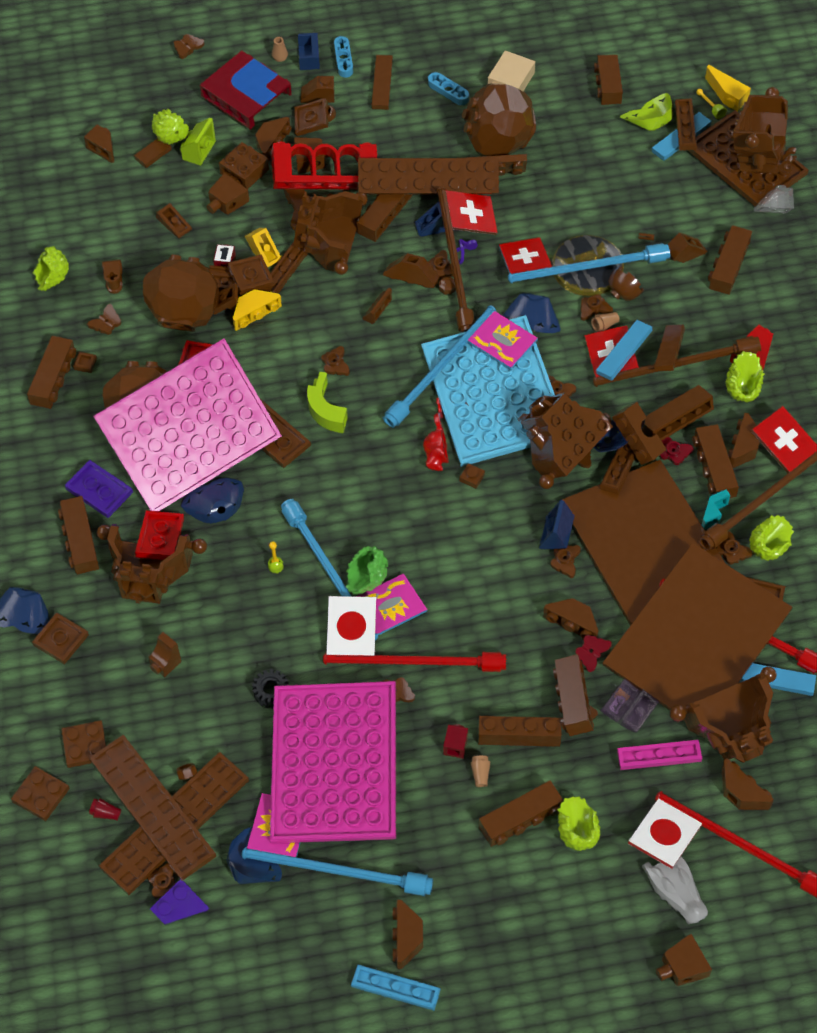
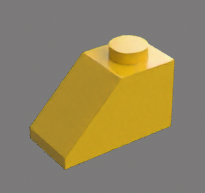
(262, 243)

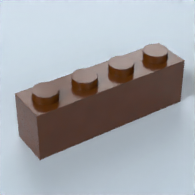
(381, 214)
(730, 259)
(51, 372)
(678, 413)
(715, 460)
(79, 535)
(573, 695)
(519, 731)
(520, 814)

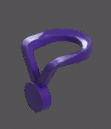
(470, 245)

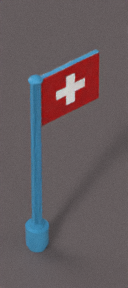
(529, 259)

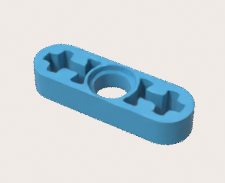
(344, 51)
(455, 95)

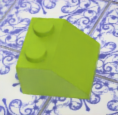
(199, 142)

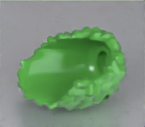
(366, 570)

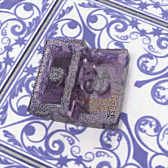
(629, 706)

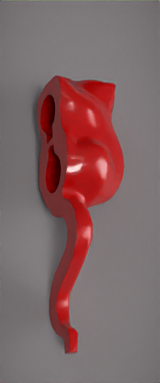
(435, 444)

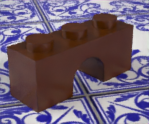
(629, 423)

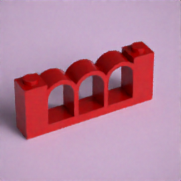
(282, 165)

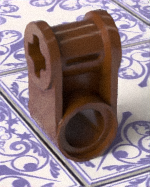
(113, 275)

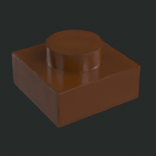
(472, 476)

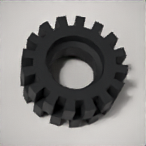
(261, 681)

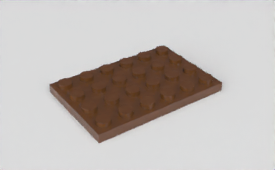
(717, 152)

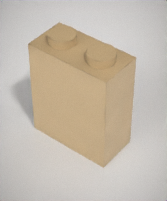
(512, 71)

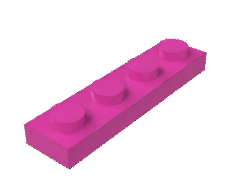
(659, 754)

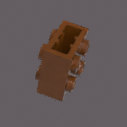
(244, 165)

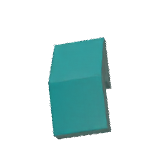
(712, 512)

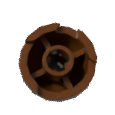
(624, 285)

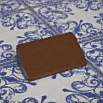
(378, 306)

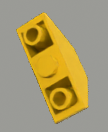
(254, 307)

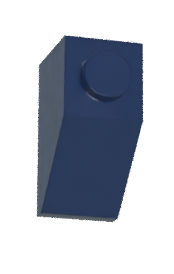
(431, 221)

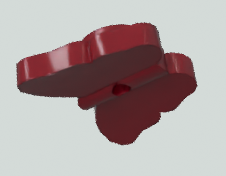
(680, 451)
(598, 645)

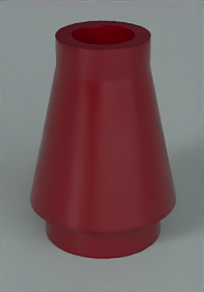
(104, 810)

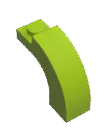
(326, 415)

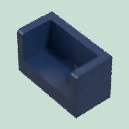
(308, 51)

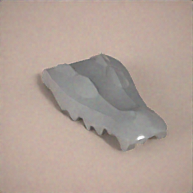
(677, 889)

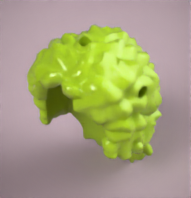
(169, 127)
(51, 268)
(745, 377)
(771, 538)
(578, 824)

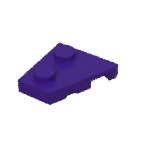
(178, 904)

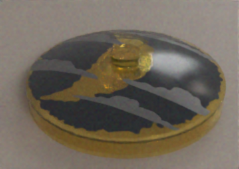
(582, 249)

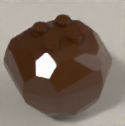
(499, 120)
(181, 293)
(129, 380)

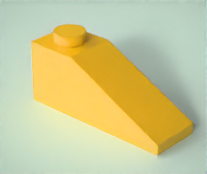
(728, 89)

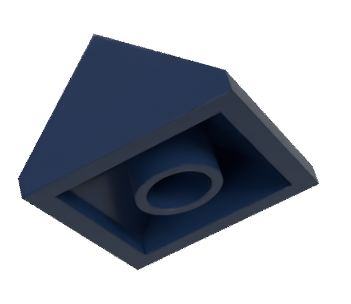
(557, 527)

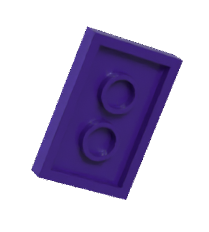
(99, 488)

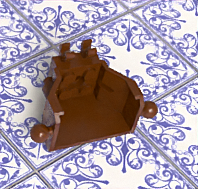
(761, 134)
(328, 227)
(561, 434)
(143, 577)
(733, 718)

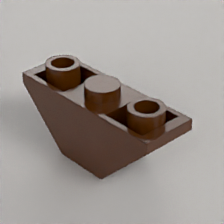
(270, 133)
(412, 270)
(745, 442)
(572, 617)
(742, 789)
(407, 934)

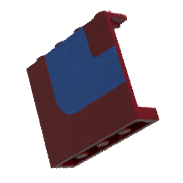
(243, 88)

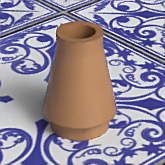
(279, 50)
(604, 321)
(480, 769)

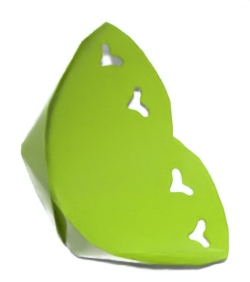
(652, 117)

